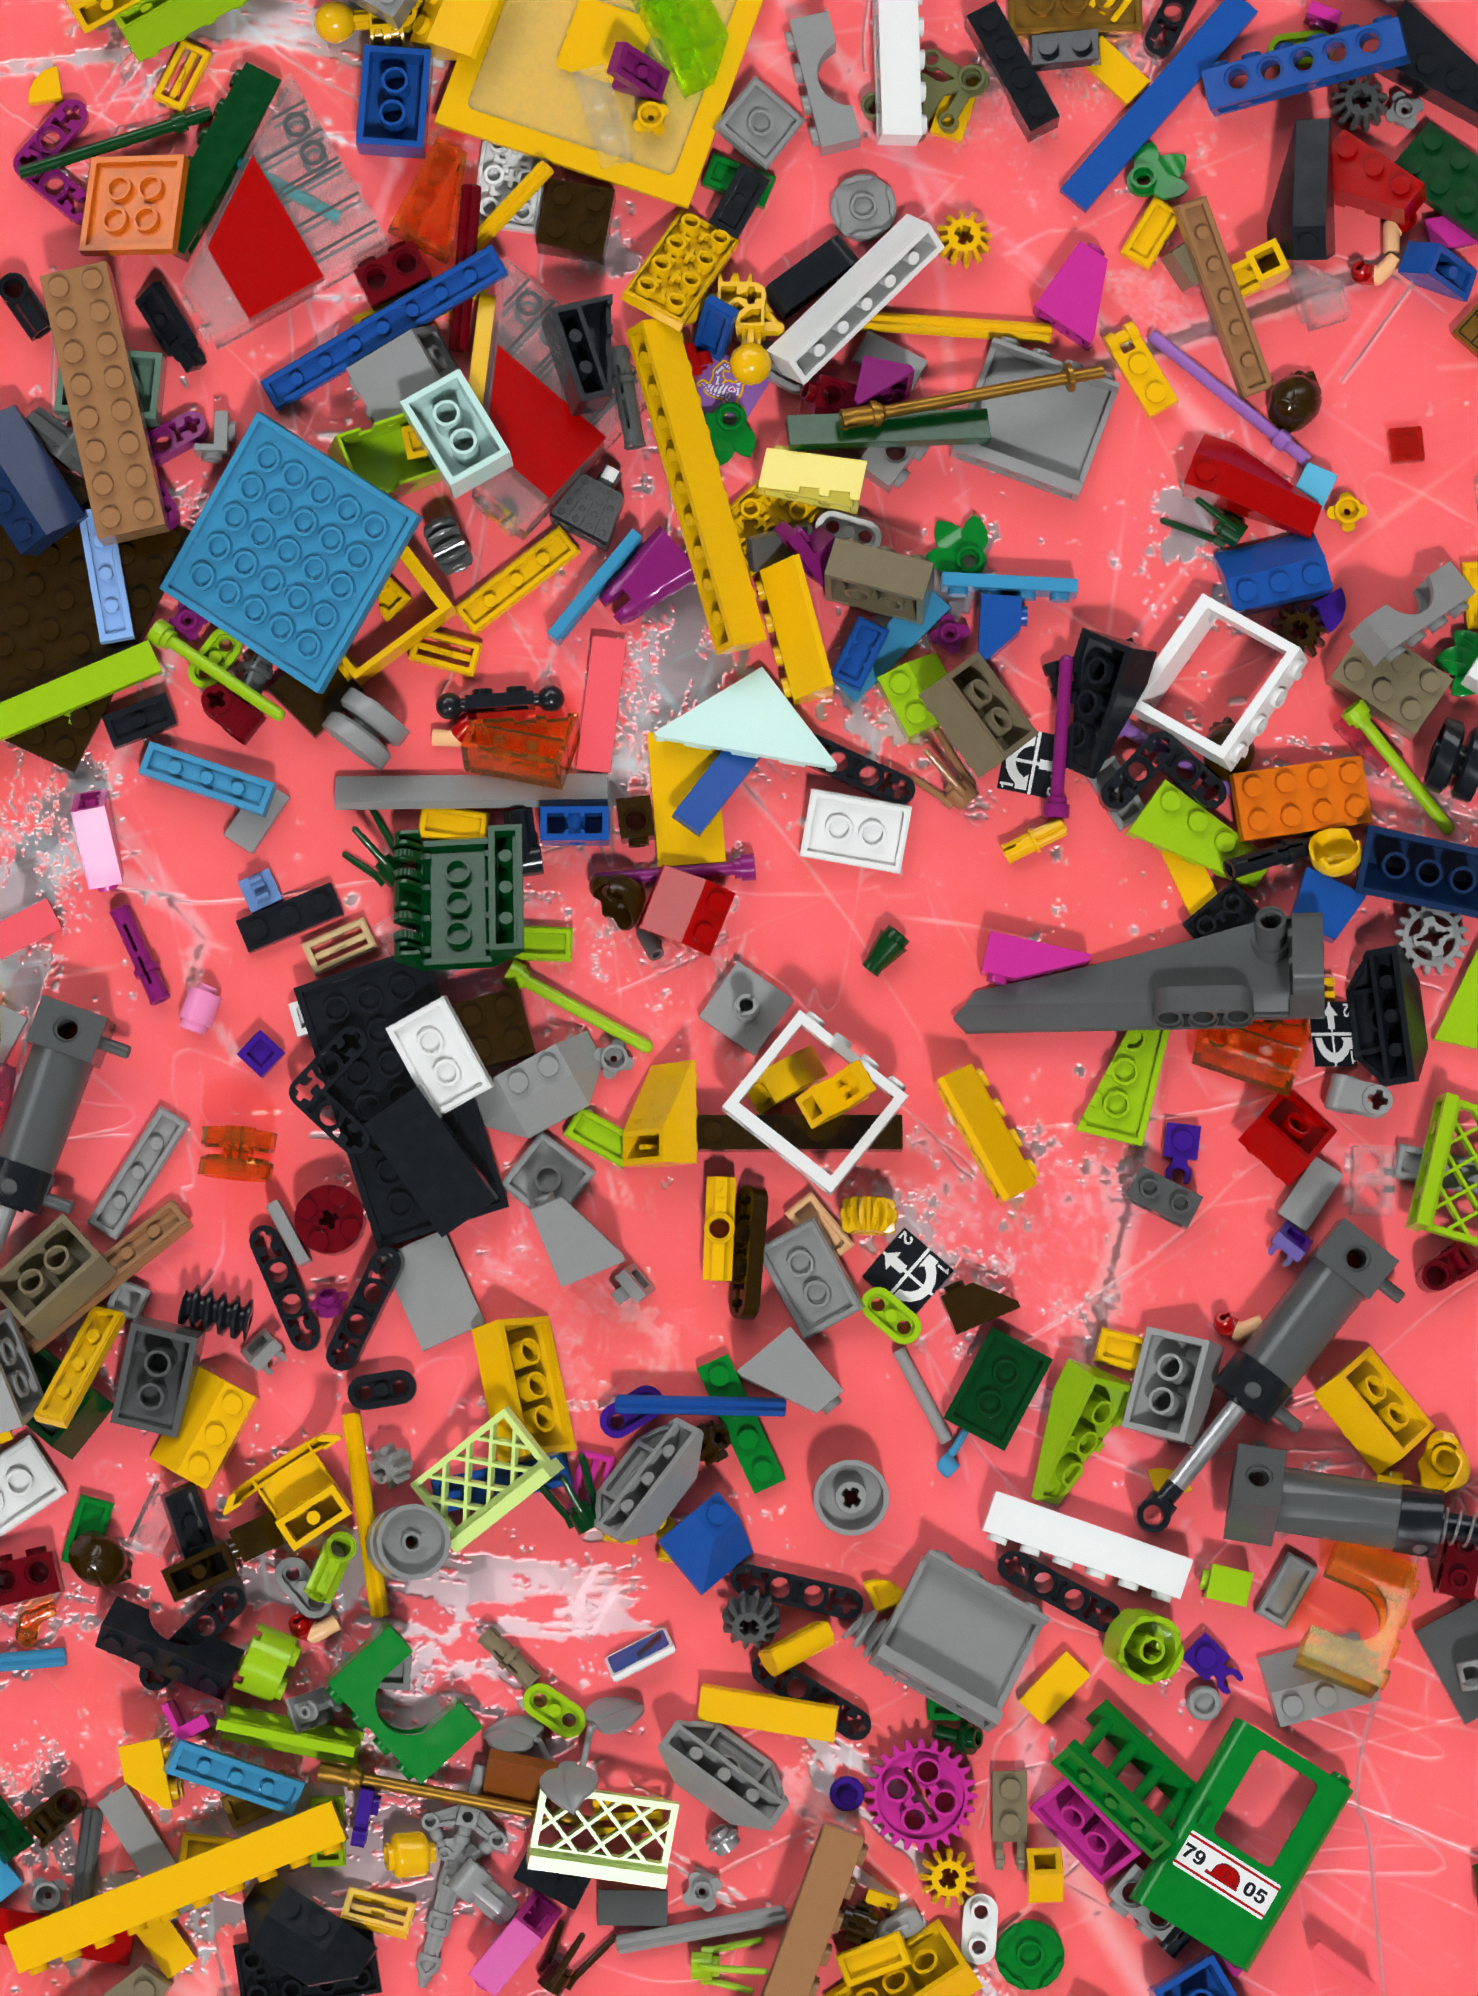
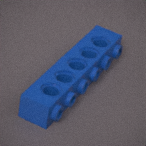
(1390, 54)

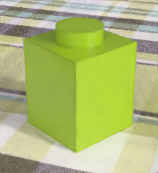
(1226, 1584)

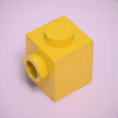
(1044, 1875)

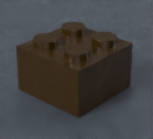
(576, 221)
(497, 1027)

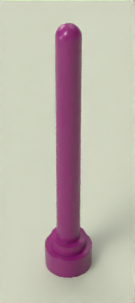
(1056, 803)
(741, 867)

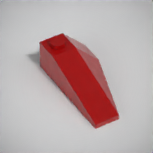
(1245, 486)

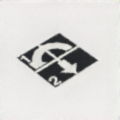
(1029, 767)
(1333, 1037)
(908, 1271)

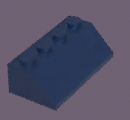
(34, 496)
(1418, 871)

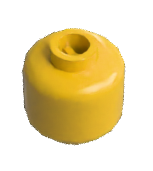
(409, 1854)

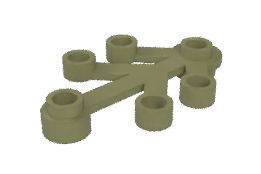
(937, 90)

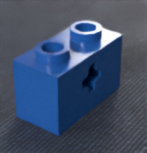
(575, 825)

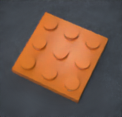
(134, 205)

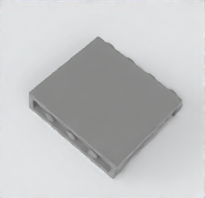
(1040, 434)
(958, 1639)

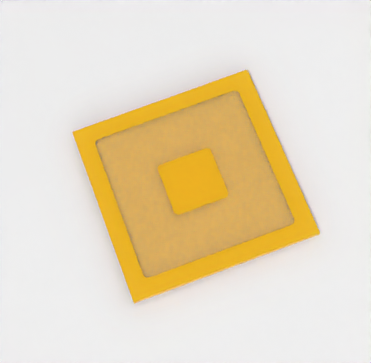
(527, 101)

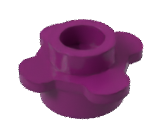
(190, 630)
(940, 637)
(328, 1303)

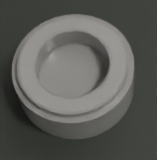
(1203, 1703)

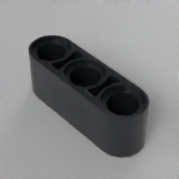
(810, 277)

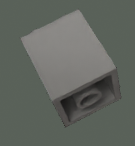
(400, 370)
(572, 1240)
(793, 1373)

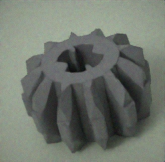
(1352, 112)
(448, 545)
(751, 1619)

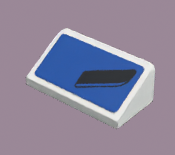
(640, 1654)

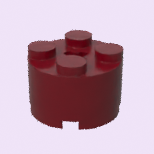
(348, 1228)

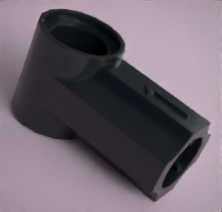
(26, 307)
(531, 850)

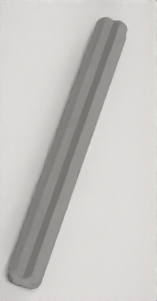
(701, 1929)

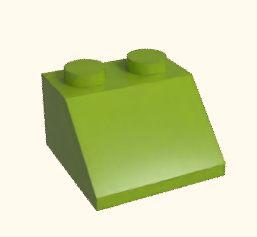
(901, 691)

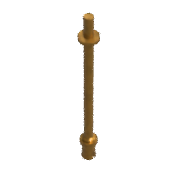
(876, 413)
(355, 1777)

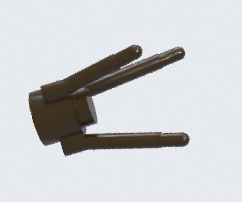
(556, 1975)

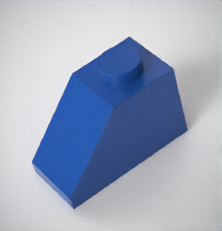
(1437, 270)
(999, 623)

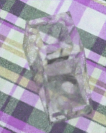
(1319, 296)

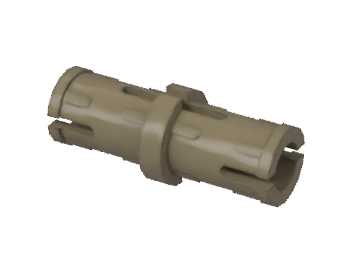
(509, 1657)

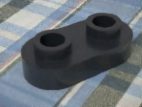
(382, 1389)

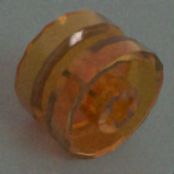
(237, 1153)

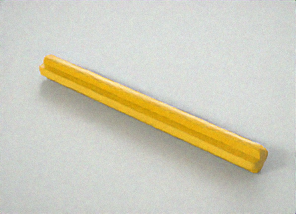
(959, 327)
(364, 1509)

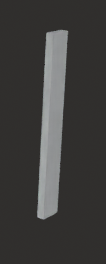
(464, 792)

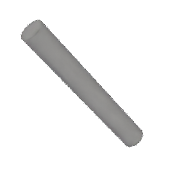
(922, 1395)

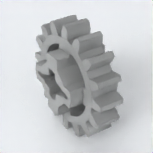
(1434, 953)

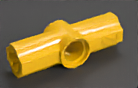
(719, 1206)

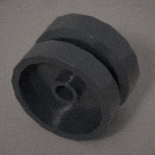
(1453, 759)

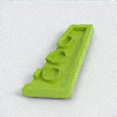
(1188, 830)
(1127, 1089)

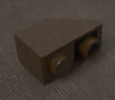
(256, 1538)

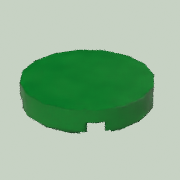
(1029, 1954)

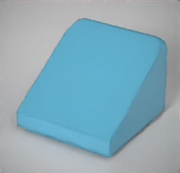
(1316, 483)

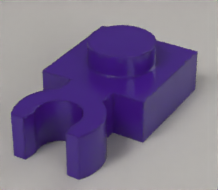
(1181, 1144)
(1208, 1659)
(367, 1806)

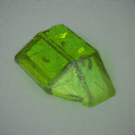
(687, 38)

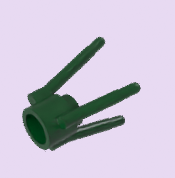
(1229, 526)
(386, 863)
(581, 1512)

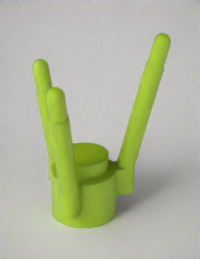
(707, 1966)

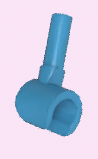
(947, 1464)

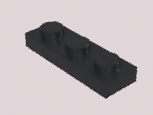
(290, 918)

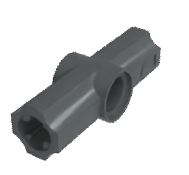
(56, 438)

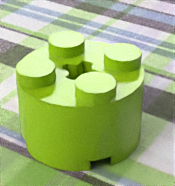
(1126, 1640)
(266, 1663)

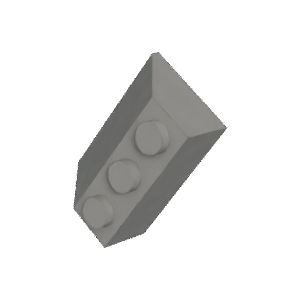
(1172, 1386)
(1302, 1696)

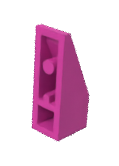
(1020, 959)

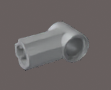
(477, 1886)

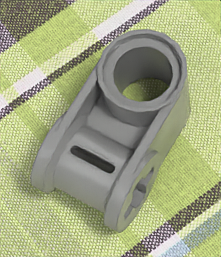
(1351, 1096)

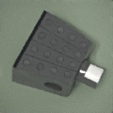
(591, 508)

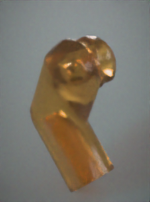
(30, 1622)

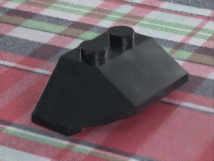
(1387, 1017)
(303, 1936)

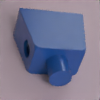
(1327, 895)

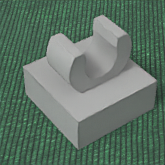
(633, 1285)
(262, 1350)

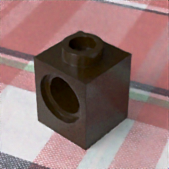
(635, 806)

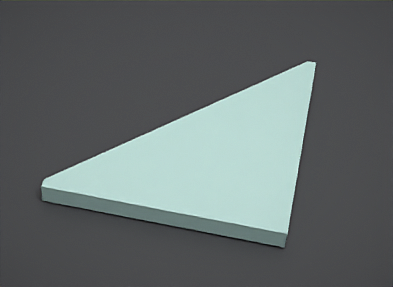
(750, 722)

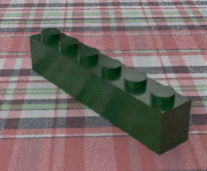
(220, 149)

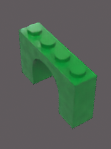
(419, 1748)

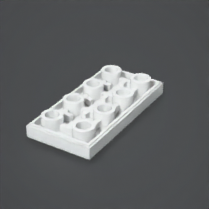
(498, 175)

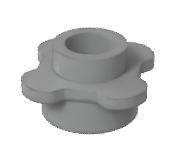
(1408, 119)
(616, 1049)
(723, 1839)
(711, 1887)
(39, 1900)

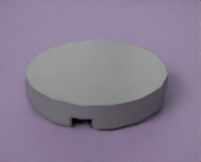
(863, 208)

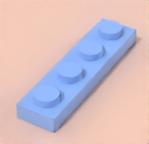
(107, 586)

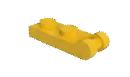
(1140, 370)

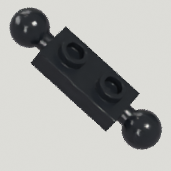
(514, 699)

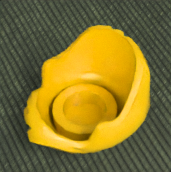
(1444, 1463)

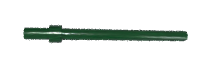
(177, 123)

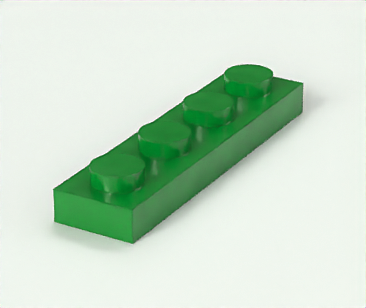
(744, 1431)

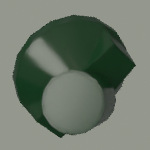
(963, 1737)

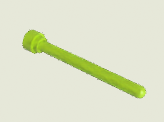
(163, 636)
(1359, 716)
(520, 977)

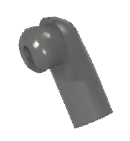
(650, 944)

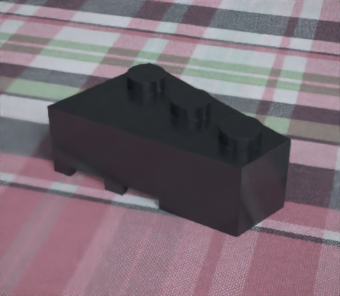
(581, 351)

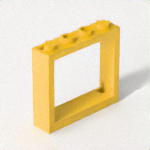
(442, 614)

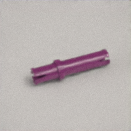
(140, 955)

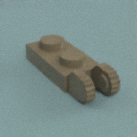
(1009, 1814)

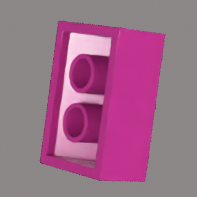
(1085, 1830)

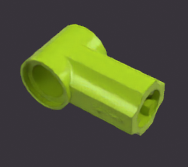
(330, 1568)

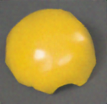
(1334, 852)

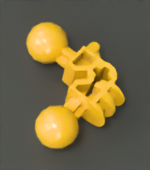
(337, 22)
(749, 361)

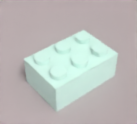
(456, 433)

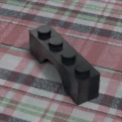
(1022, 86)
(202, 1666)

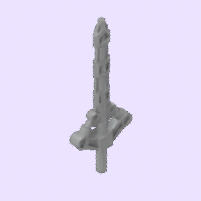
(454, 1854)

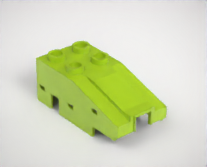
(382, 459)

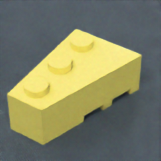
(813, 479)

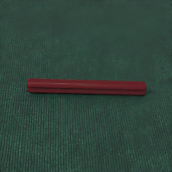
(466, 247)

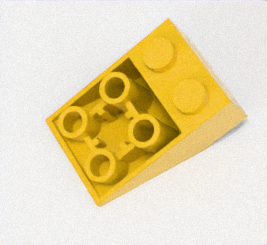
(663, 1118)

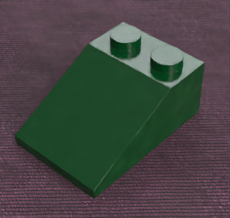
(86, 1420)

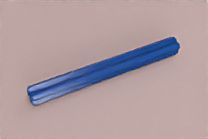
(700, 1405)

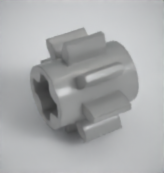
(391, 1465)

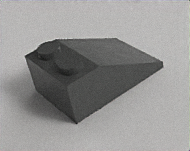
(157, 1375)

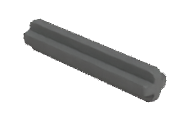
(87, 1855)

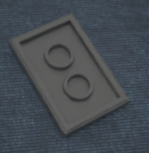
(1448, 1642)

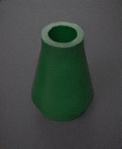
(885, 950)

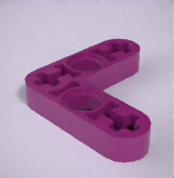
(35, 150)
(166, 430)

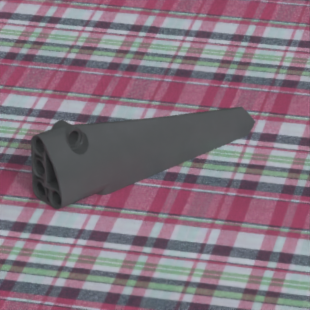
(1205, 983)

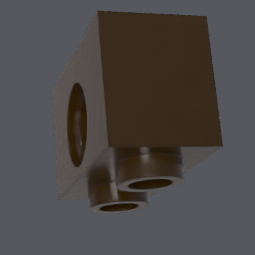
(201, 1571)

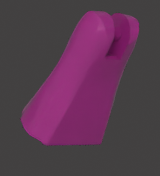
(649, 577)

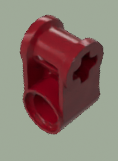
(236, 715)
(1453, 1264)

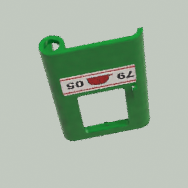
(1215, 1887)

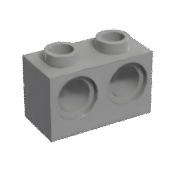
(1145, 1926)

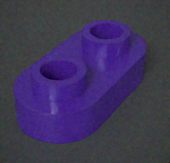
(631, 1421)

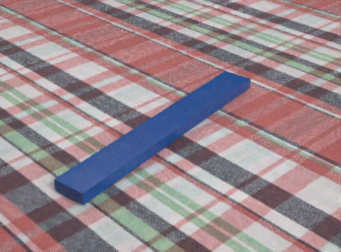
(1157, 103)
(360, 340)

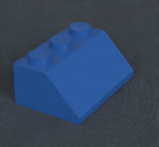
(1273, 574)

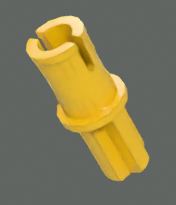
(1034, 840)

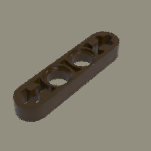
(748, 1252)

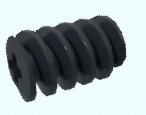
(216, 1312)

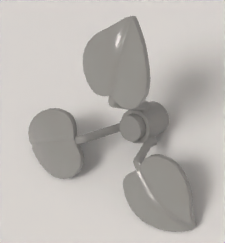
(568, 1783)

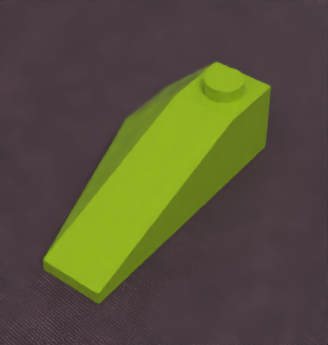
(1079, 1417)

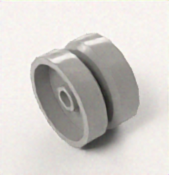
(368, 725)
(870, 1491)
(408, 1522)

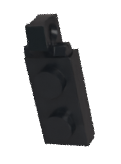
(170, 327)

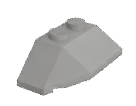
(542, 1088)
(649, 1481)
(724, 1773)

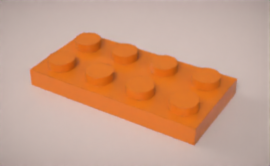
(1300, 798)

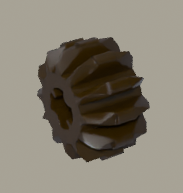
(1312, 632)

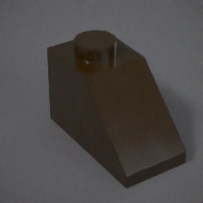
(974, 1305)

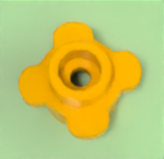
(647, 109)
(1357, 511)

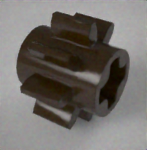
(714, 1442)
(859, 1922)

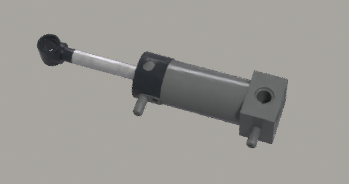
(47, 1105)
(1283, 1349)

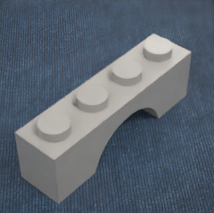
(833, 123)
(1388, 630)

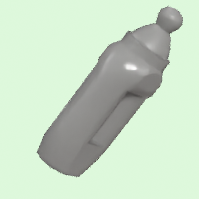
(906, 1920)

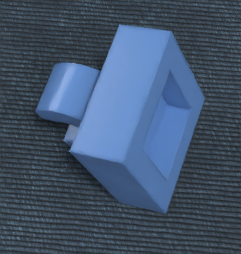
(260, 891)

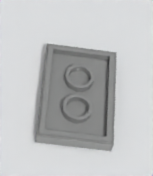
(811, 1278)
(435, 1291)

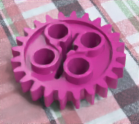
(893, 1810)

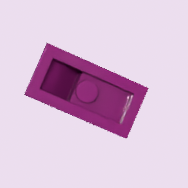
(637, 73)
(813, 549)

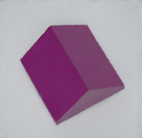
(883, 381)

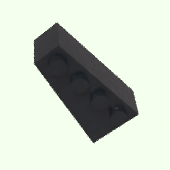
(1437, 68)

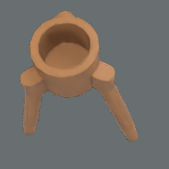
(959, 790)

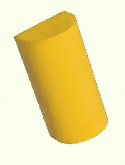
(796, 1647)

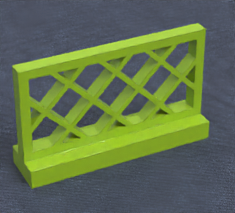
(1432, 1171)
(277, 1733)

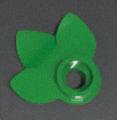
(1160, 171)
(730, 438)
(958, 543)
(1459, 659)

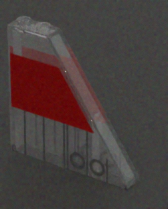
(282, 227)
(533, 413)

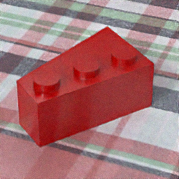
(1373, 181)

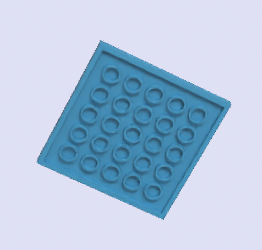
(290, 552)

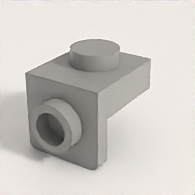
(224, 432)

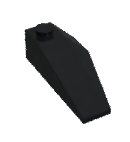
(1304, 196)
(1107, 688)

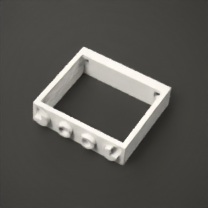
(1256, 716)
(781, 1146)

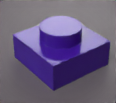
(261, 1054)

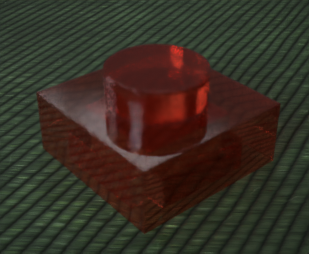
(1405, 445)

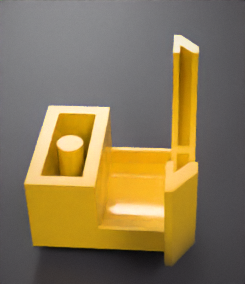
(298, 1492)

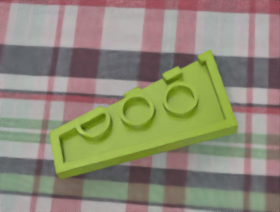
(1461, 1018)

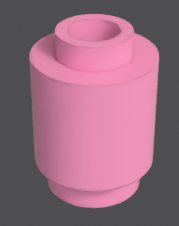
(199, 1008)

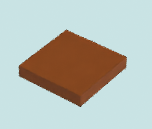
(515, 1776)

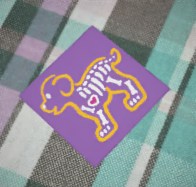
(719, 386)

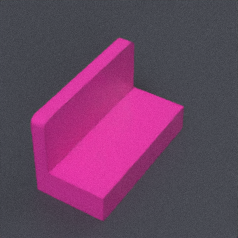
(180, 1727)

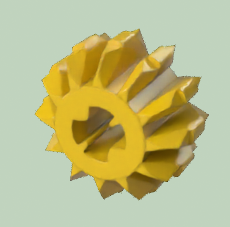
(973, 247)
(868, 1215)
(936, 1874)

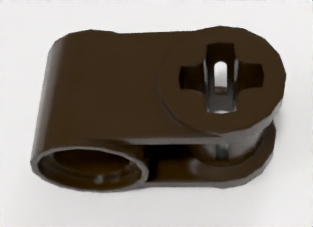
(51, 1818)

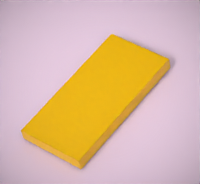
(673, 775)

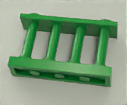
(1110, 1795)

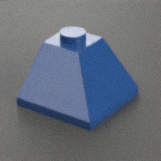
(707, 1543)

